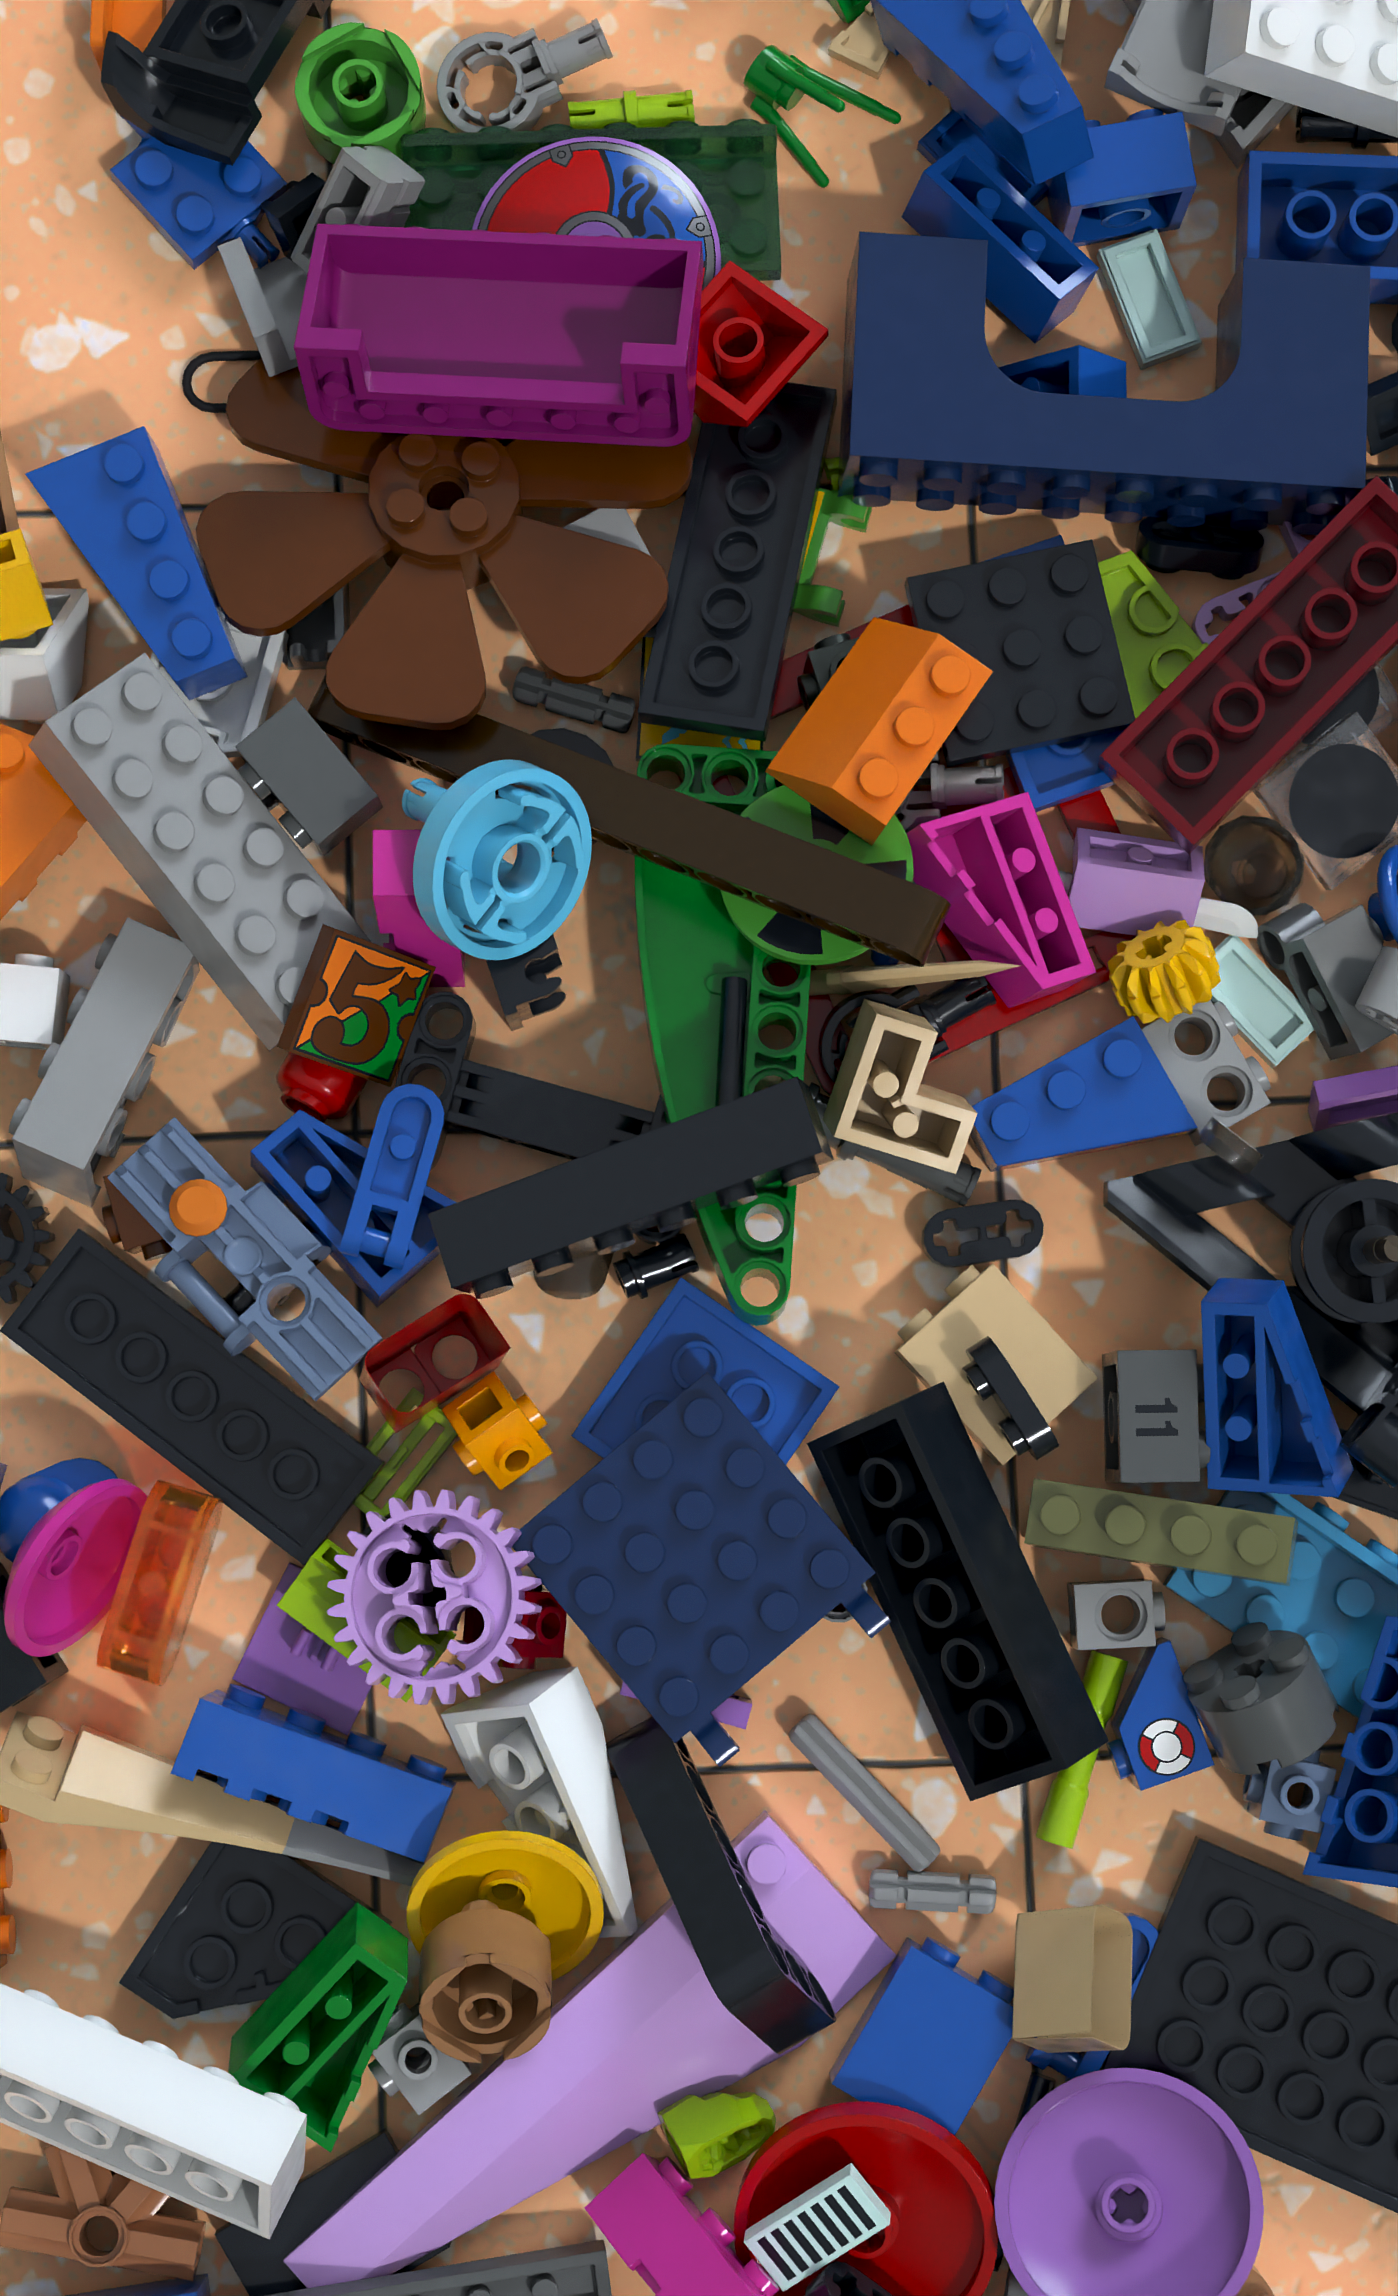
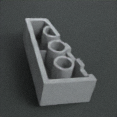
(102, 1060)

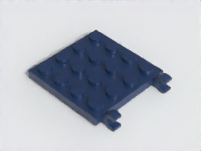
(695, 1561)

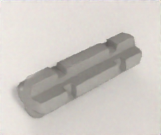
(932, 1891)

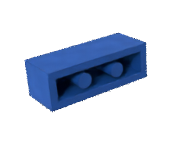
(1031, 264)

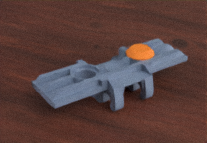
(260, 1243)

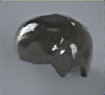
(1254, 864)

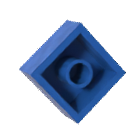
(1133, 183)

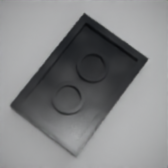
(313, 2201)

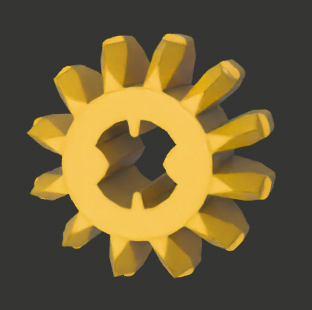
(1164, 971)

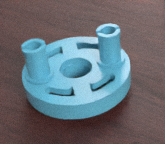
(461, 850)

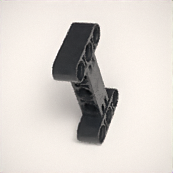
(515, 1105)

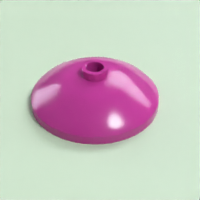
(71, 1567)

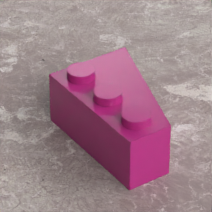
(1004, 896)
(399, 913)
(669, 2238)

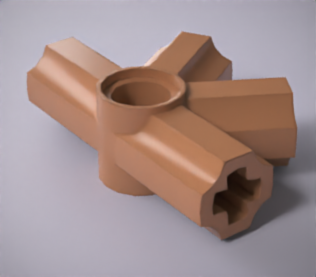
(59, 2221)

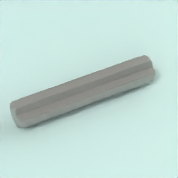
(864, 1792)

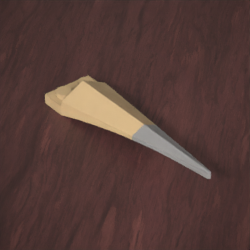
(121, 1786)

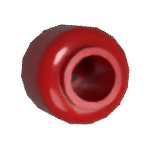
(317, 1088)

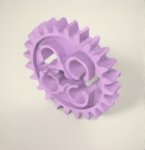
(376, 1606)

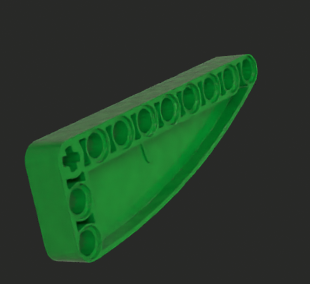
(683, 956)

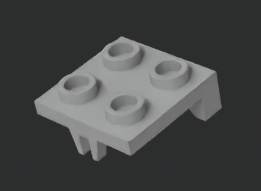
(1166, 63)

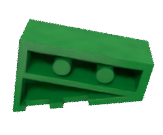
(325, 2022)

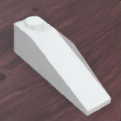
(45, 668)
(551, 1771)

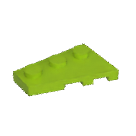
(1148, 629)

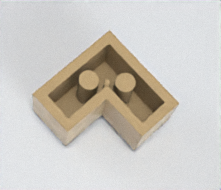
(881, 1093)

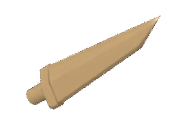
(852, 979)

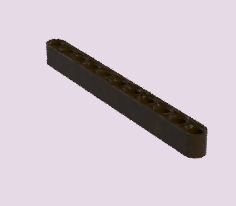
(678, 832)

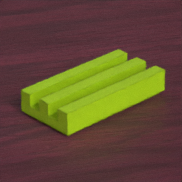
(423, 1467)

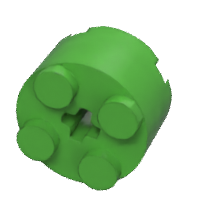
(351, 63)

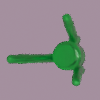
(783, 82)

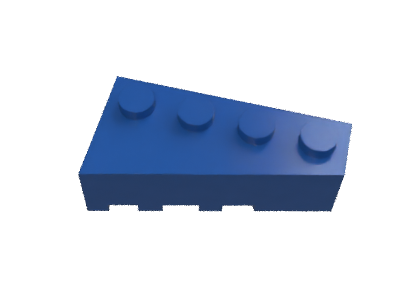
(996, 74)
(138, 541)
(316, 1771)
(1362, 1814)

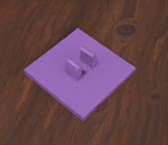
(300, 1667)

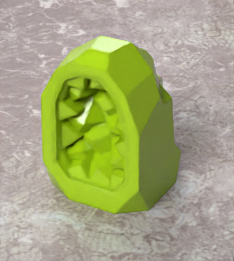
(716, 2130)

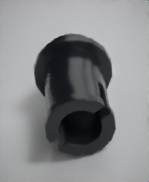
(655, 1266)

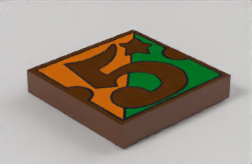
(356, 1006)

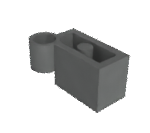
(1328, 971)

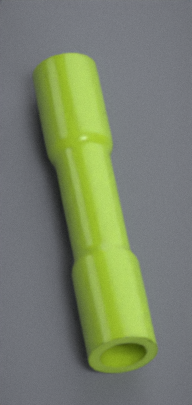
(1070, 1787)

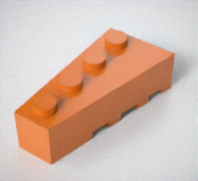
(34, 818)

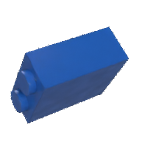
(927, 2036)

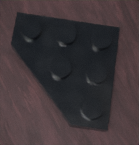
(235, 1930)

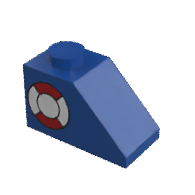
(1157, 1724)

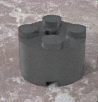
(1262, 1699)

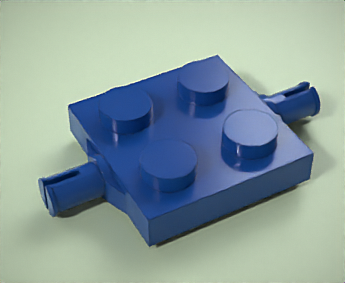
(199, 199)

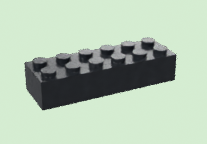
(958, 1593)

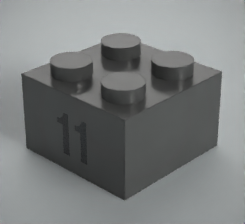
(1153, 1416)

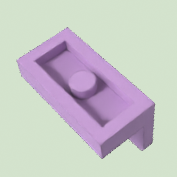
(1133, 882)

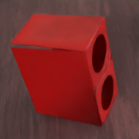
(457, 1316)

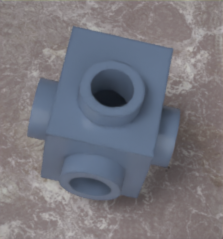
(1269, 1796)

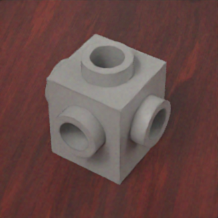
(419, 2078)

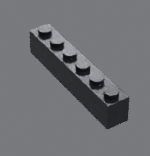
(632, 1187)

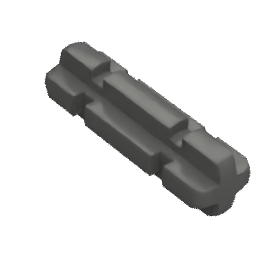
(574, 700)

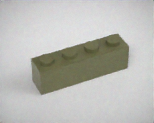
(1161, 1532)

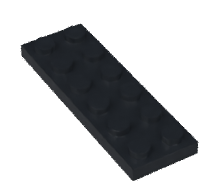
(738, 568)
(190, 1399)

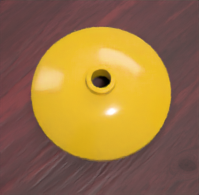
(521, 1876)

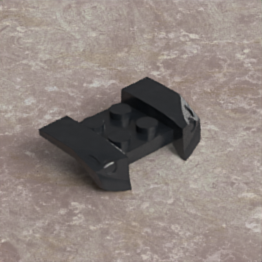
(203, 71)

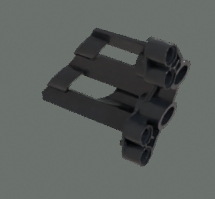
(1351, 1358)

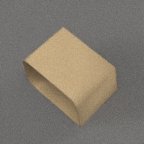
(1073, 1979)

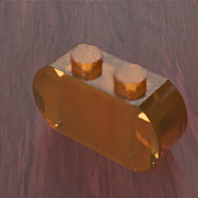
(159, 1582)

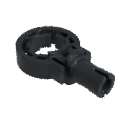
(940, 1009)

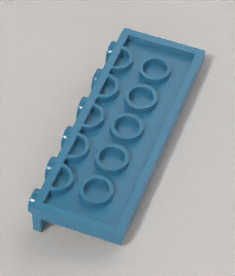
(1333, 1598)

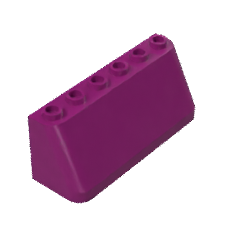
(501, 334)

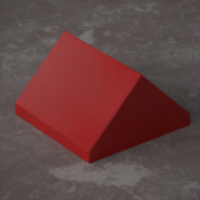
(747, 347)

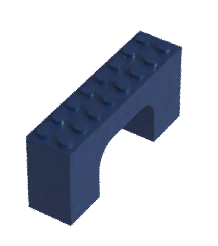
(946, 427)

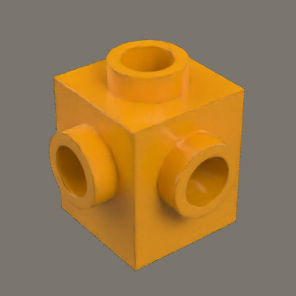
(503, 1443)

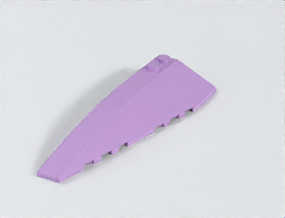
(613, 2058)

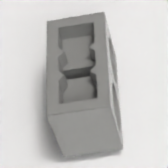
(1218, 1060)

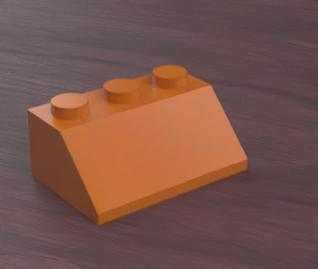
(878, 724)

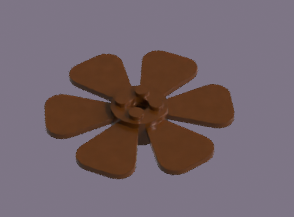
(415, 642)

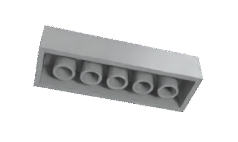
(193, 839)

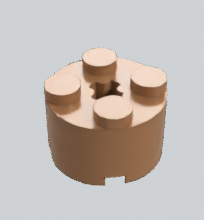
(485, 1984)

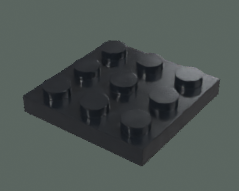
(1044, 636)

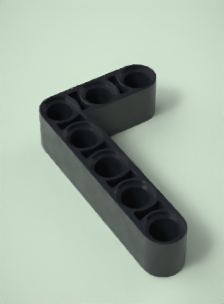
(728, 1930)

